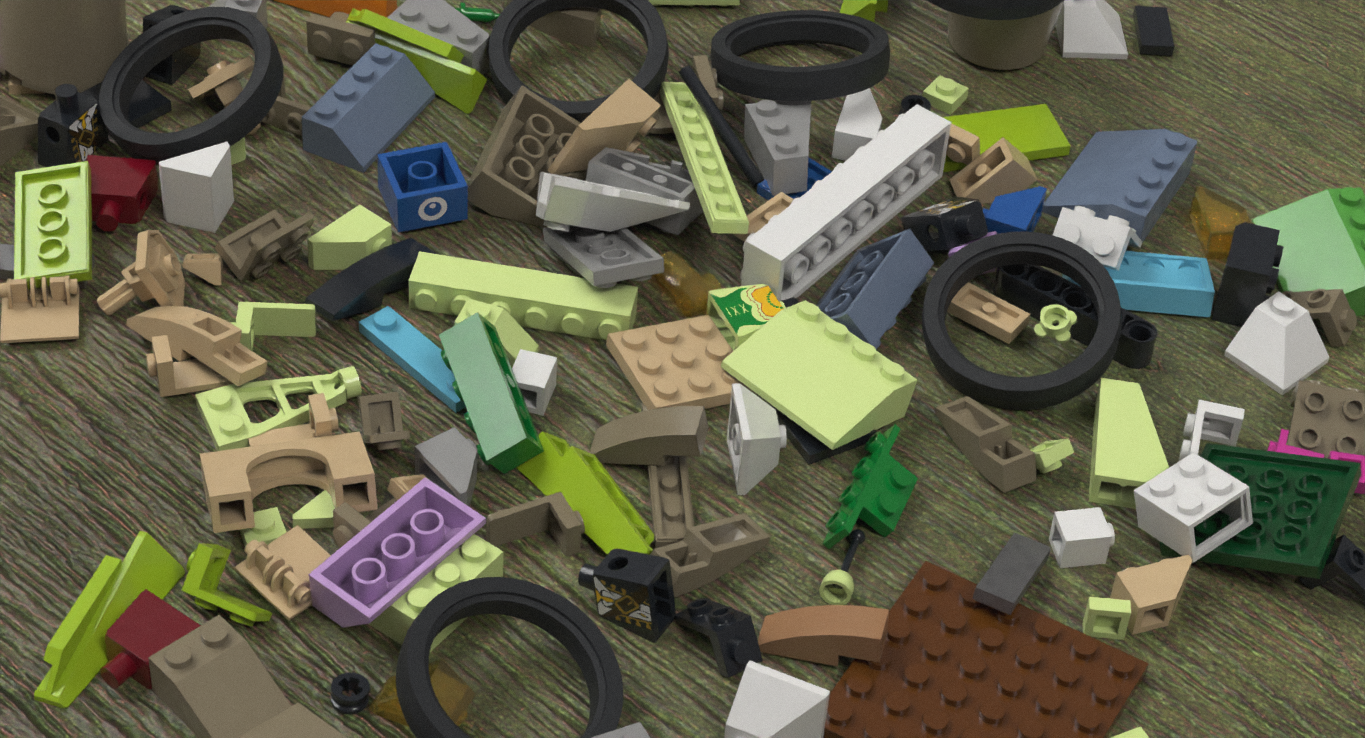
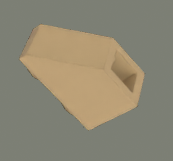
(1152, 591)

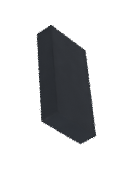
(1153, 31)

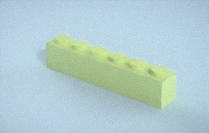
(528, 295)

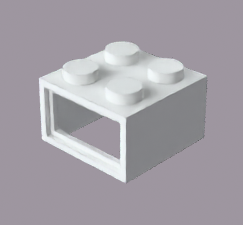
(1186, 496)

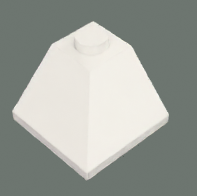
(1090, 30)
(1278, 344)
(752, 438)
(776, 706)

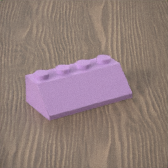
(392, 554)

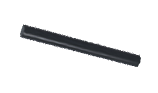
(721, 126)

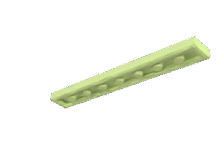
(704, 160)

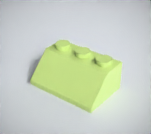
(469, 561)

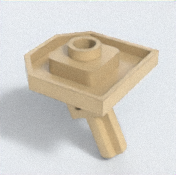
(225, 82)
(151, 276)

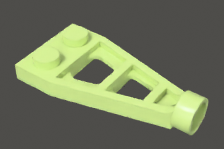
(229, 422)

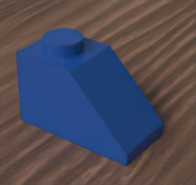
(1016, 211)

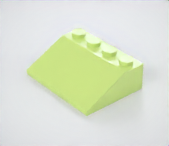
(821, 375)

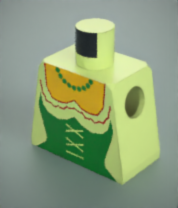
(743, 310)

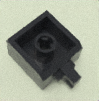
(1248, 273)

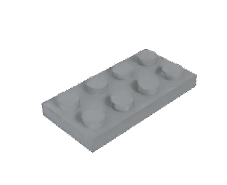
(605, 255)

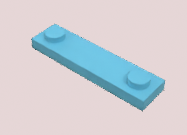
(412, 353)

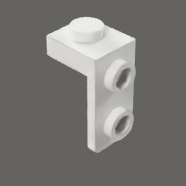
(1211, 423)

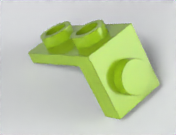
(203, 576)

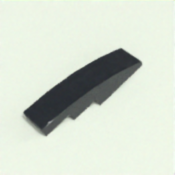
(367, 280)

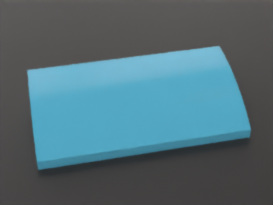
(1163, 284)

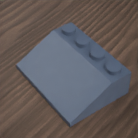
(1126, 176)

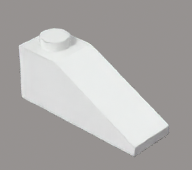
(857, 124)

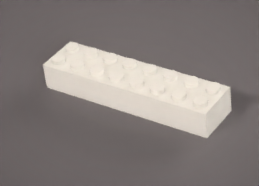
(847, 205)

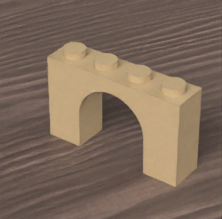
(328, 462)

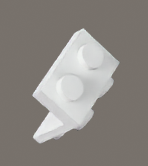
(1100, 237)

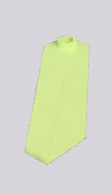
(1123, 444)

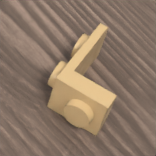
(182, 376)
(321, 423)

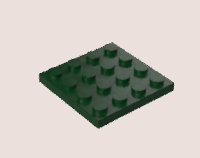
(1293, 505)

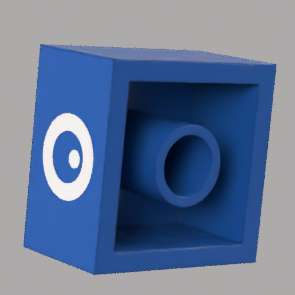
(422, 186)

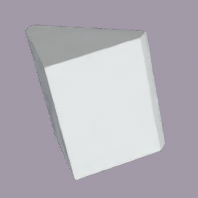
(198, 187)

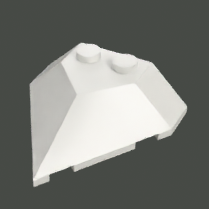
(597, 206)

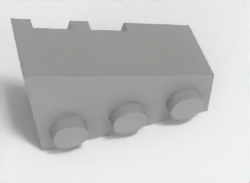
(449, 25)
(780, 142)
(636, 173)

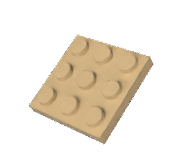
(675, 363)

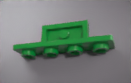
(876, 493)

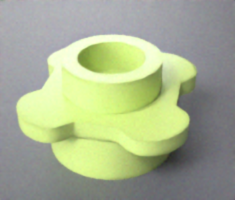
(1055, 314)

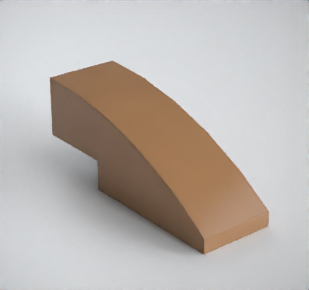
(826, 633)

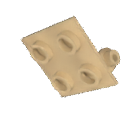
(39, 312)
(282, 570)

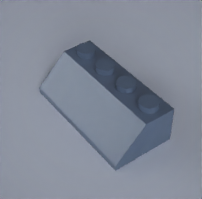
(366, 109)
(877, 286)

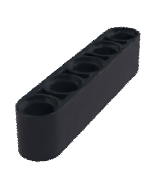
(1036, 287)

